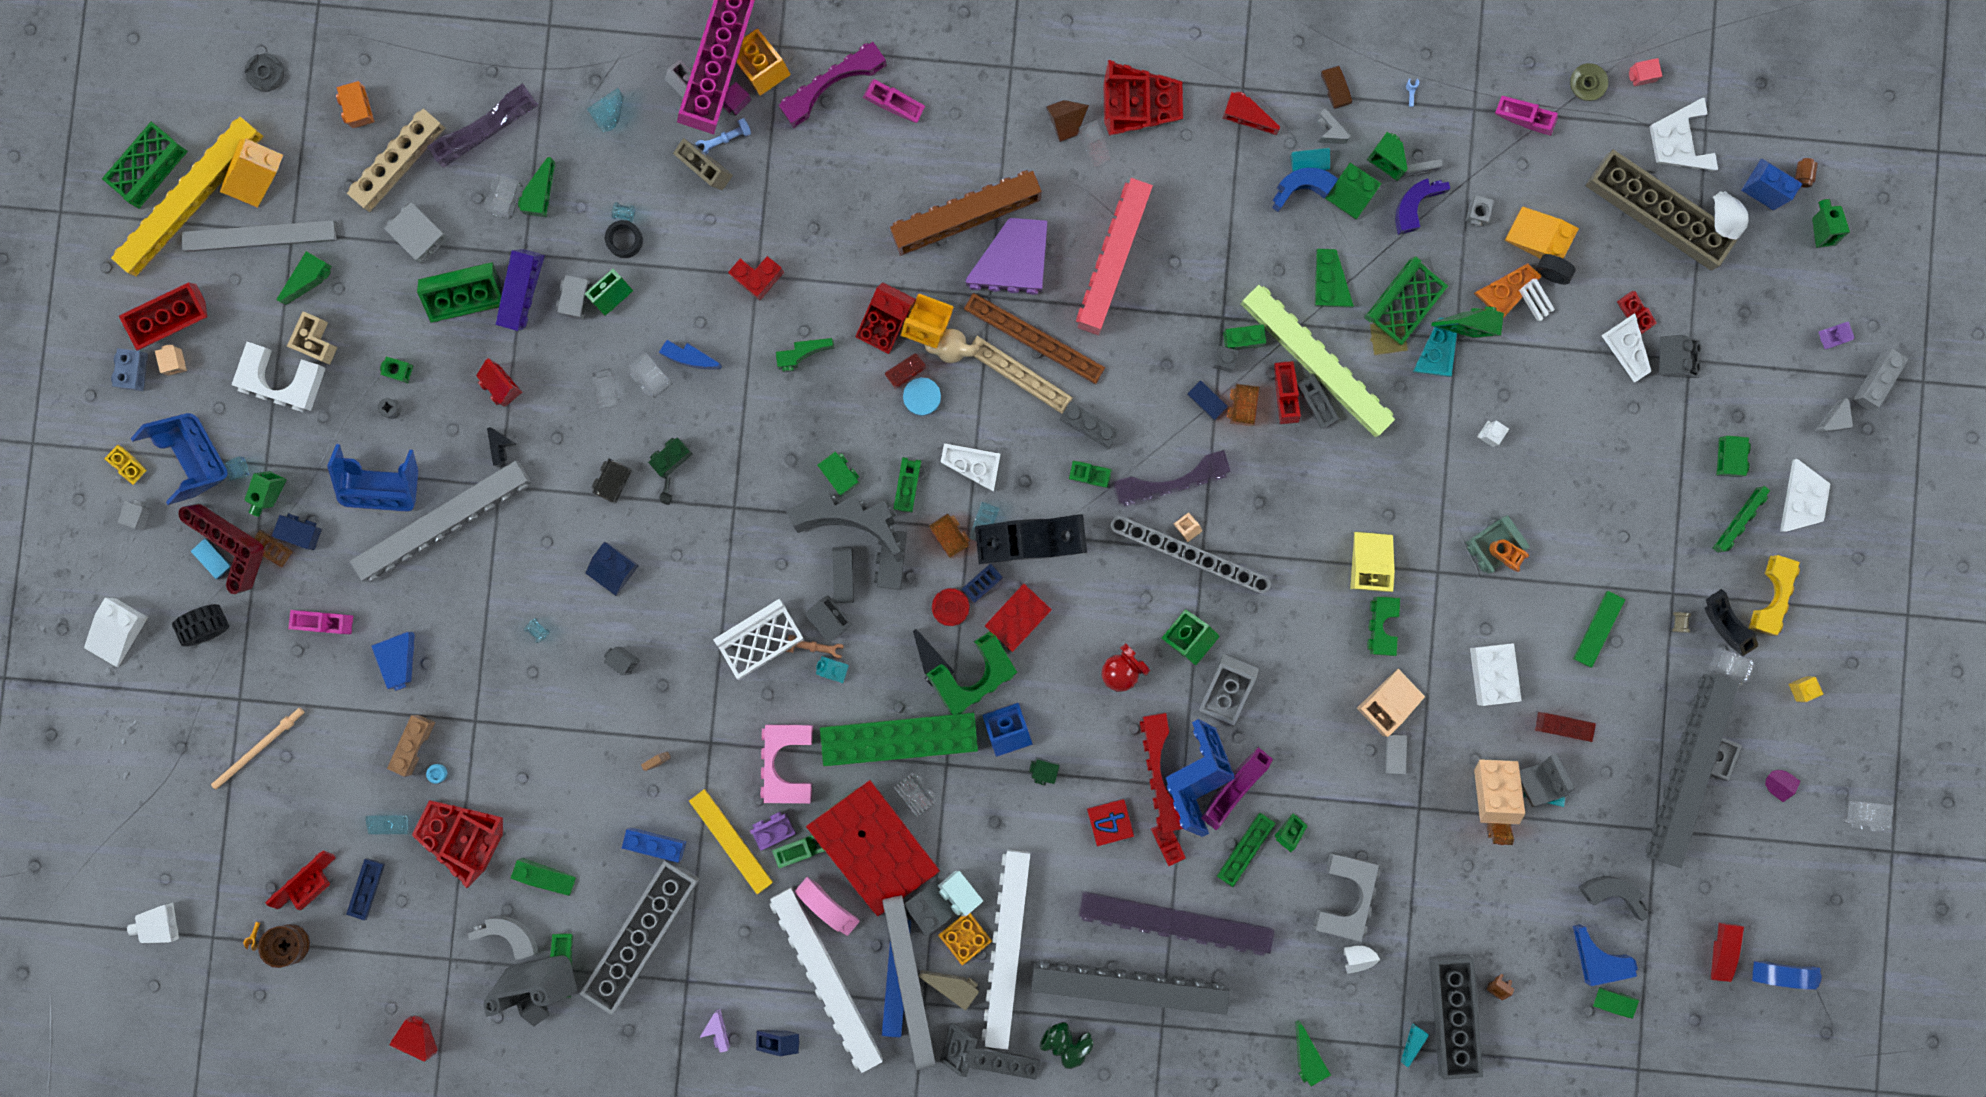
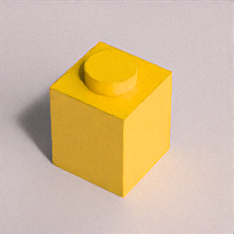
(1805, 689)

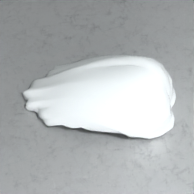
(1730, 216)

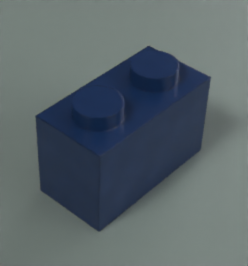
(297, 532)

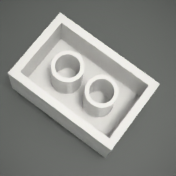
(1495, 674)

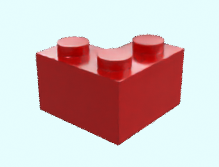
(756, 281)

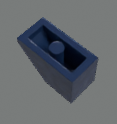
(777, 1042)

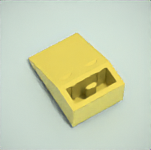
(1372, 562)

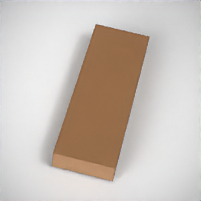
(656, 761)

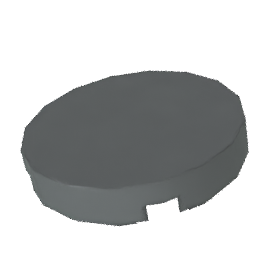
(264, 72)

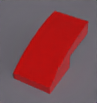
(1169, 846)

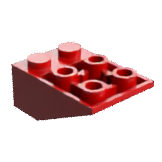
(885, 317)

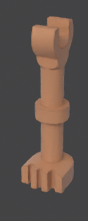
(813, 646)

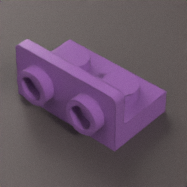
(772, 831)

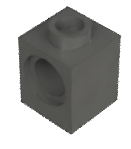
(530, 1012)

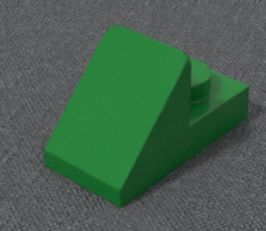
(1291, 832)

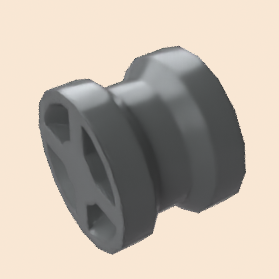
(393, 409)

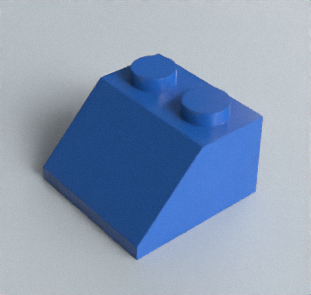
(1007, 729)

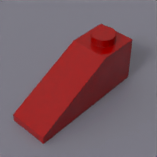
(1246, 112)

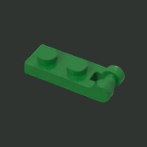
(907, 485)

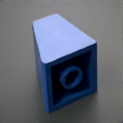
(1771, 185)

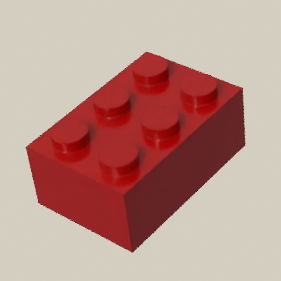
(1018, 617)

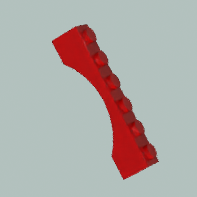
(1156, 732)

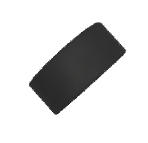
(615, 226)
(1555, 269)

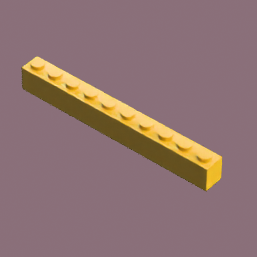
(183, 199)

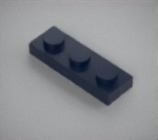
(365, 889)

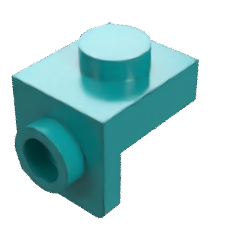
(831, 669)

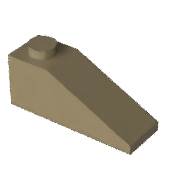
(702, 164)
(953, 987)

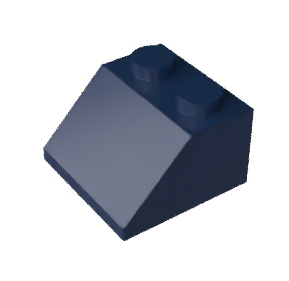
(611, 568)

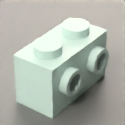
(959, 893)

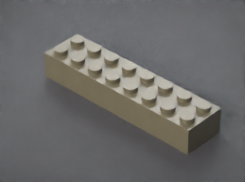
(1660, 209)

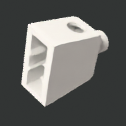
(155, 925)

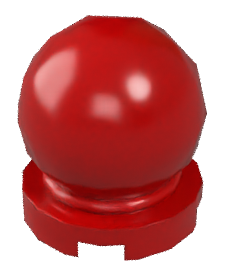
(1123, 670)

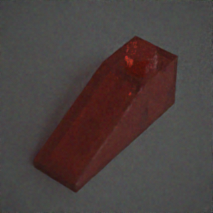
(1565, 726)

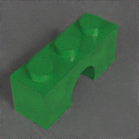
(1381, 610)

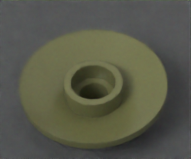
(1594, 76)

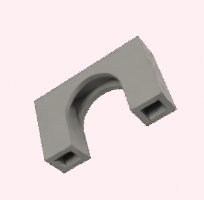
(1351, 924)

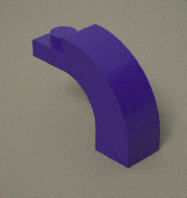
(1406, 212)

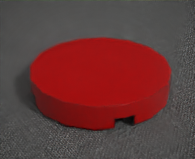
(950, 607)

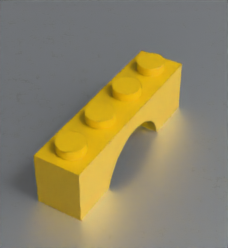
(1782, 573)

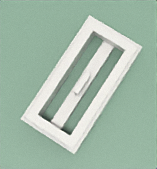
(1544, 311)

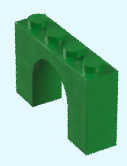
(997, 670)

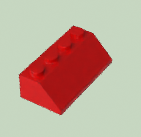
(164, 315)

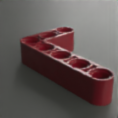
(246, 549)

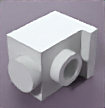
(1493, 433)

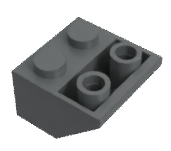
(1679, 356)

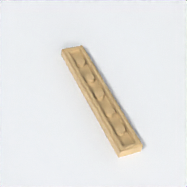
(1022, 376)

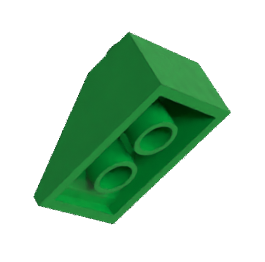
(1473, 323)

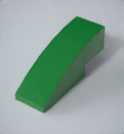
(797, 851)

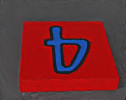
(1110, 822)

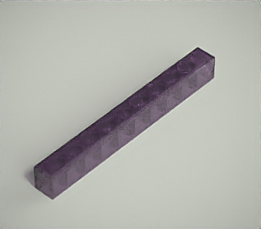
(1176, 922)

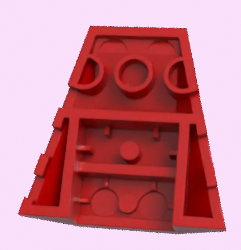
(1139, 99)
(459, 838)

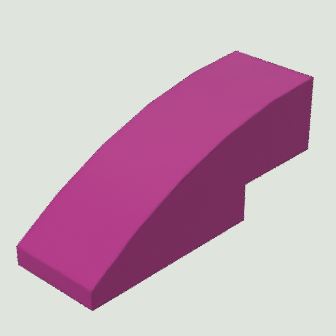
(893, 101)
(1527, 115)
(320, 622)

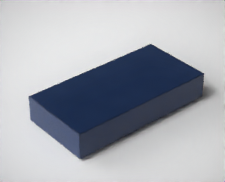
(1207, 400)

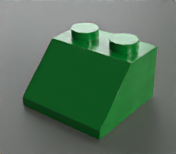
(1389, 156)
(1353, 191)
(1190, 637)

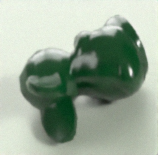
(1059, 1040)

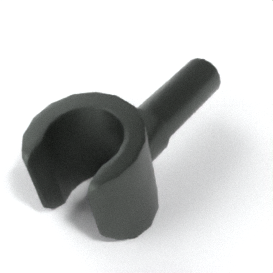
(664, 497)

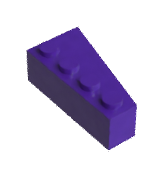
(519, 288)

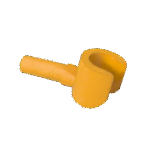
(251, 939)

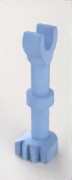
(725, 137)

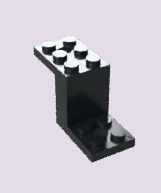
(1031, 539)

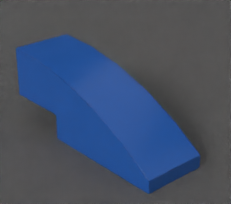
(688, 356)

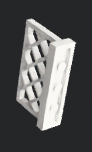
(747, 628)

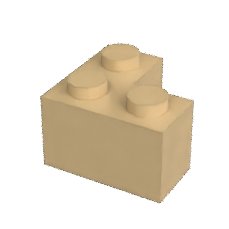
(307, 338)

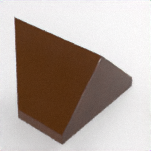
(1067, 118)

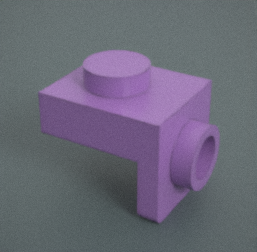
(1836, 335)

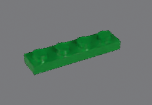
(1738, 524)

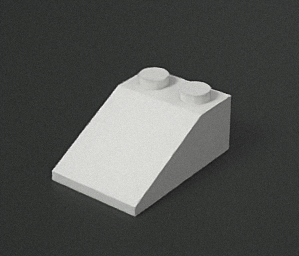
(114, 630)

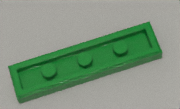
(1599, 629)
(1246, 849)

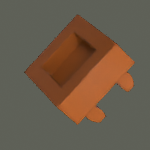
(1500, 988)

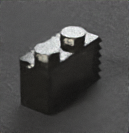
(611, 480)

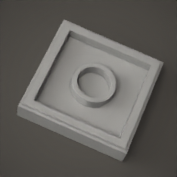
(1726, 759)

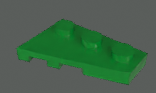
(1330, 282)

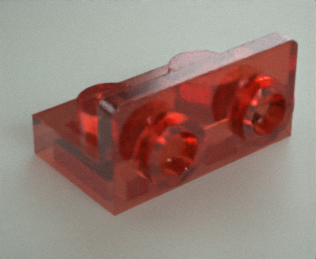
(905, 370)

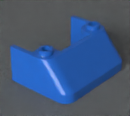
(192, 449)
(373, 488)

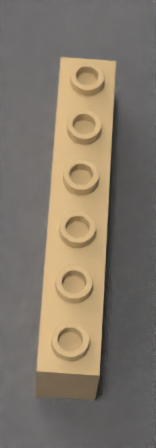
(396, 170)

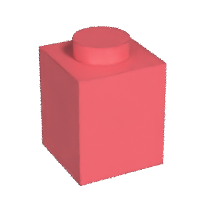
(1645, 72)

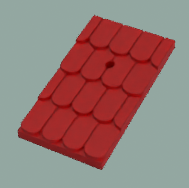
(883, 861)

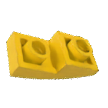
(125, 464)

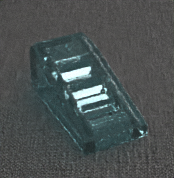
(995, 510)

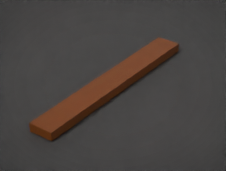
(1034, 338)

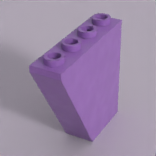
(1013, 259)

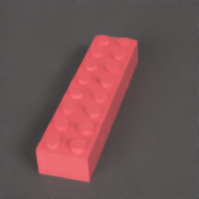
(1115, 249)

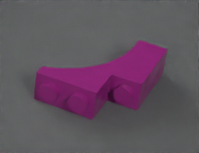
(1230, 794)

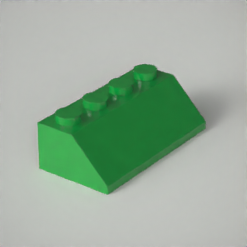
(460, 292)

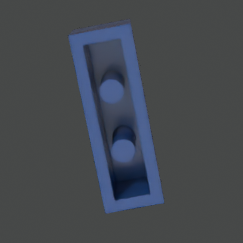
(654, 844)

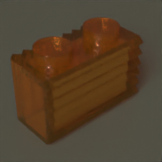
(1243, 405)
(949, 536)

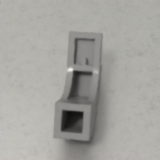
(514, 931)

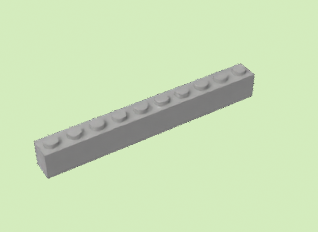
(440, 522)

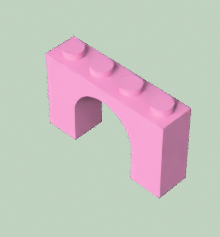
(775, 788)

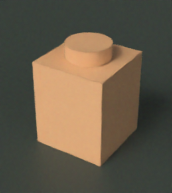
(170, 360)

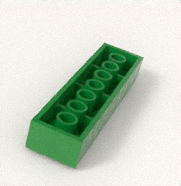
(898, 739)

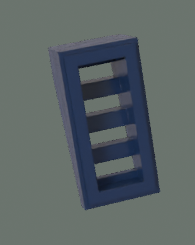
(994, 572)

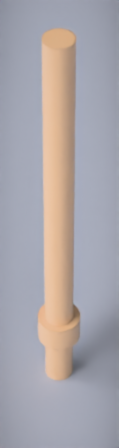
(285, 724)

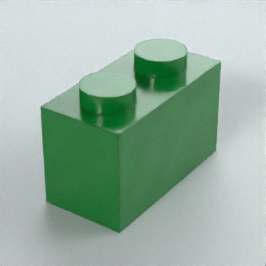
(609, 292)
(1244, 337)
(1733, 456)
(838, 473)

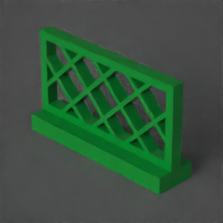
(153, 174)
(1397, 287)

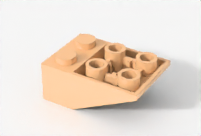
(1391, 703)

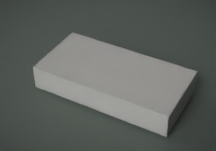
(1422, 168)
(1396, 754)

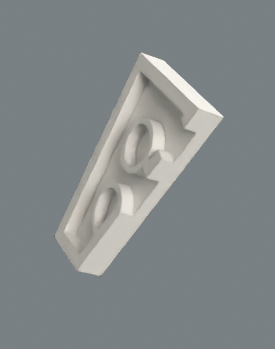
(1628, 347)
(973, 463)

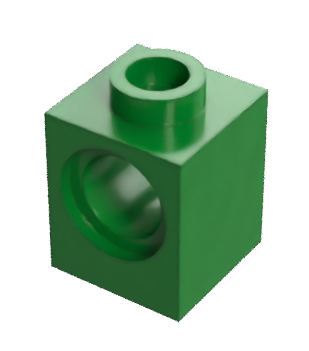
(403, 373)

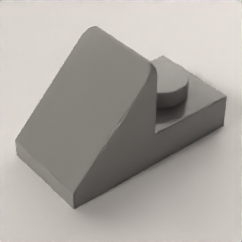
(1335, 132)

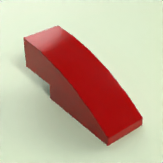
(1287, 392)
(1726, 951)

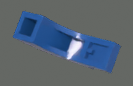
(1305, 178)
(1786, 975)

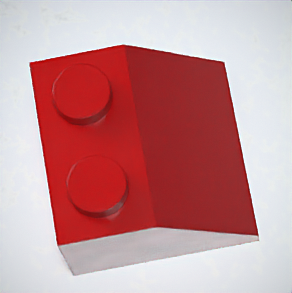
(498, 383)

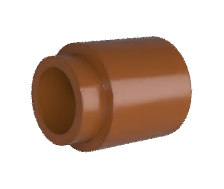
(1806, 172)

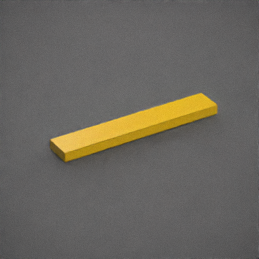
(730, 841)

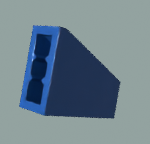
(396, 660)

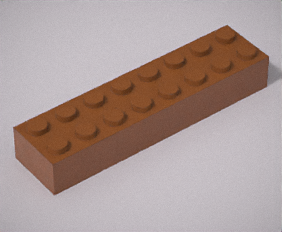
(966, 212)

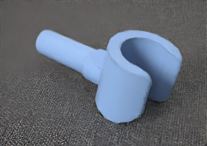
(1412, 89)

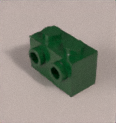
(669, 458)
(1043, 771)

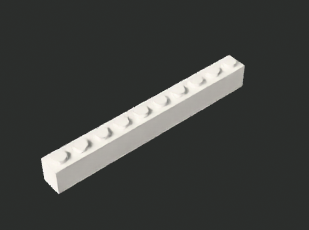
(1007, 949)
(826, 979)

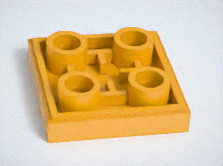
(965, 938)

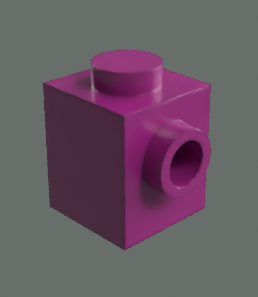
(736, 99)

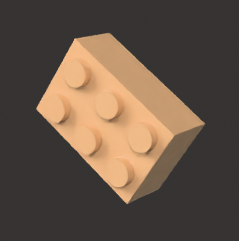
(1499, 792)

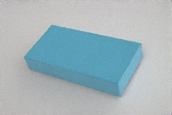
(211, 558)

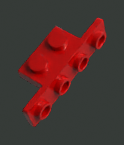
(304, 885)

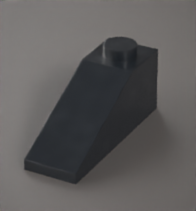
(929, 656)

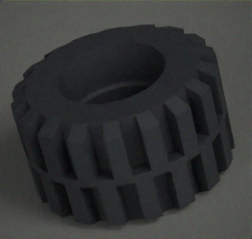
(200, 625)

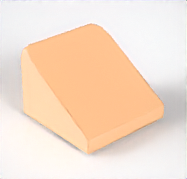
(1188, 527)

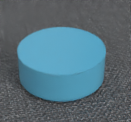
(436, 773)

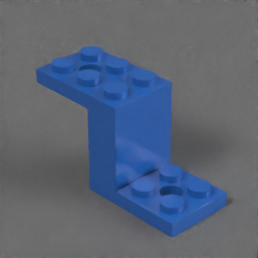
(1199, 778)

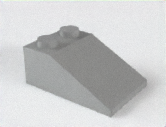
(1229, 689)

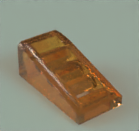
(261, 534)

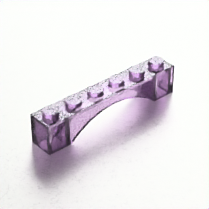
(509, 109)
(1131, 488)

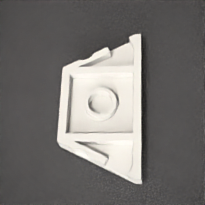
(1805, 498)

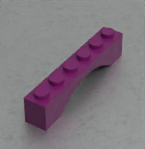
(864, 62)

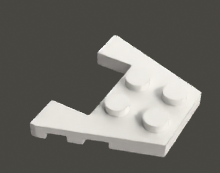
(1674, 140)

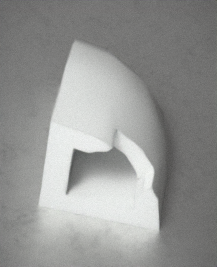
(1360, 958)

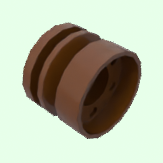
(273, 949)

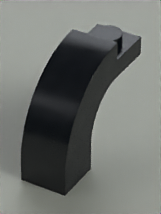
(1728, 625)

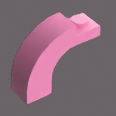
(825, 907)

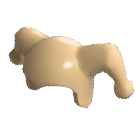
(954, 347)

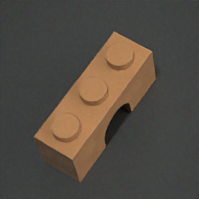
(405, 755)

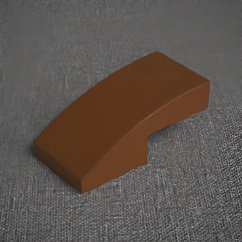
(1337, 87)

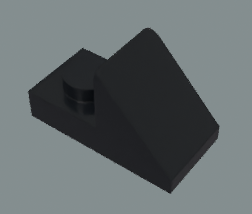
(497, 441)

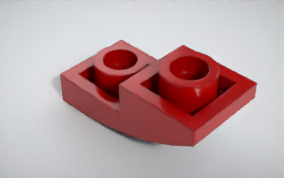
(1632, 304)

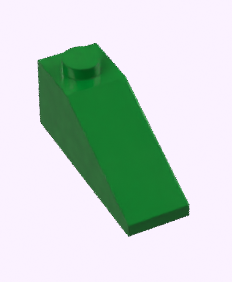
(537, 192)
(307, 275)
(542, 877)
(1309, 1061)

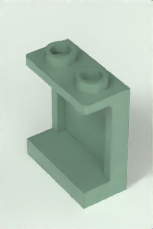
(1500, 530)

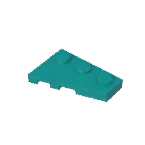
(1437, 354)

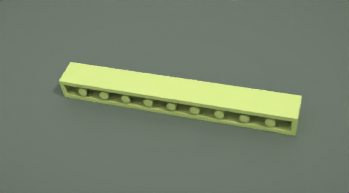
(1318, 361)

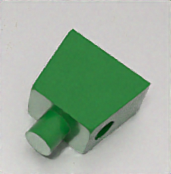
(1829, 224)
(264, 491)

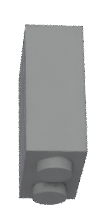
(415, 232)

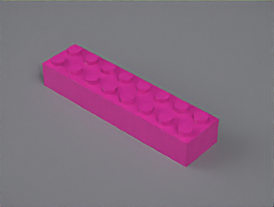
(715, 64)

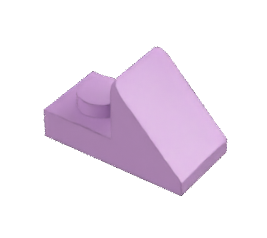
(717, 1027)

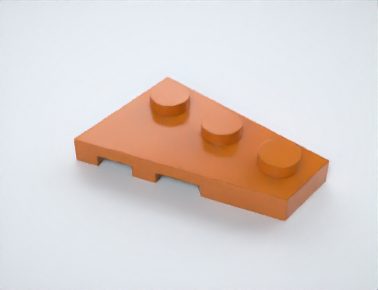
(1505, 292)

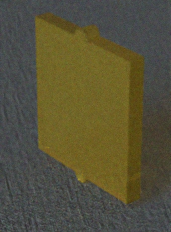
(1383, 343)

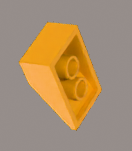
(761, 63)
(251, 172)
(1541, 233)

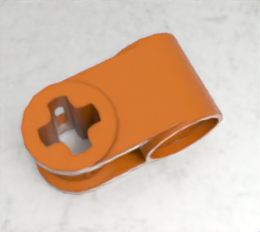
(1511, 556)

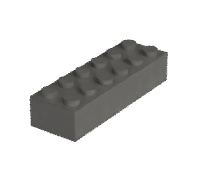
(1456, 1017)

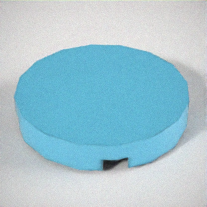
(922, 396)

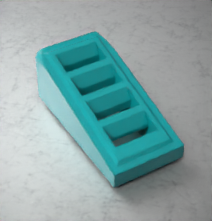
(1413, 1045)

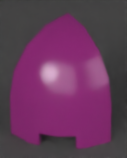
(1782, 784)

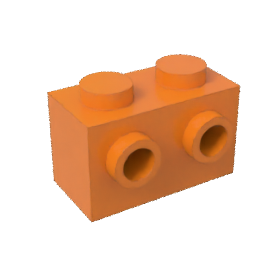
(354, 104)

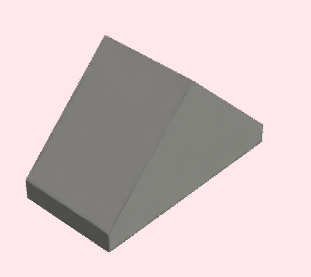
(1838, 418)

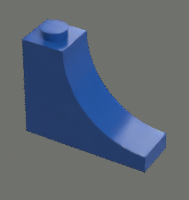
(1599, 966)

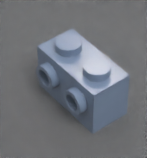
(129, 369)

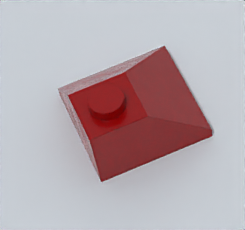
(415, 1039)

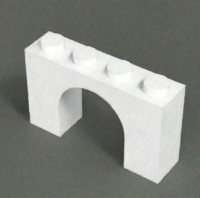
(251, 377)

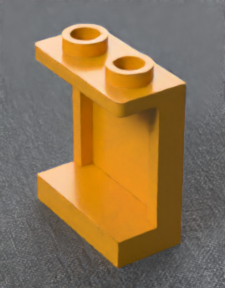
(927, 321)

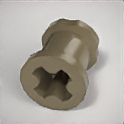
(1681, 622)

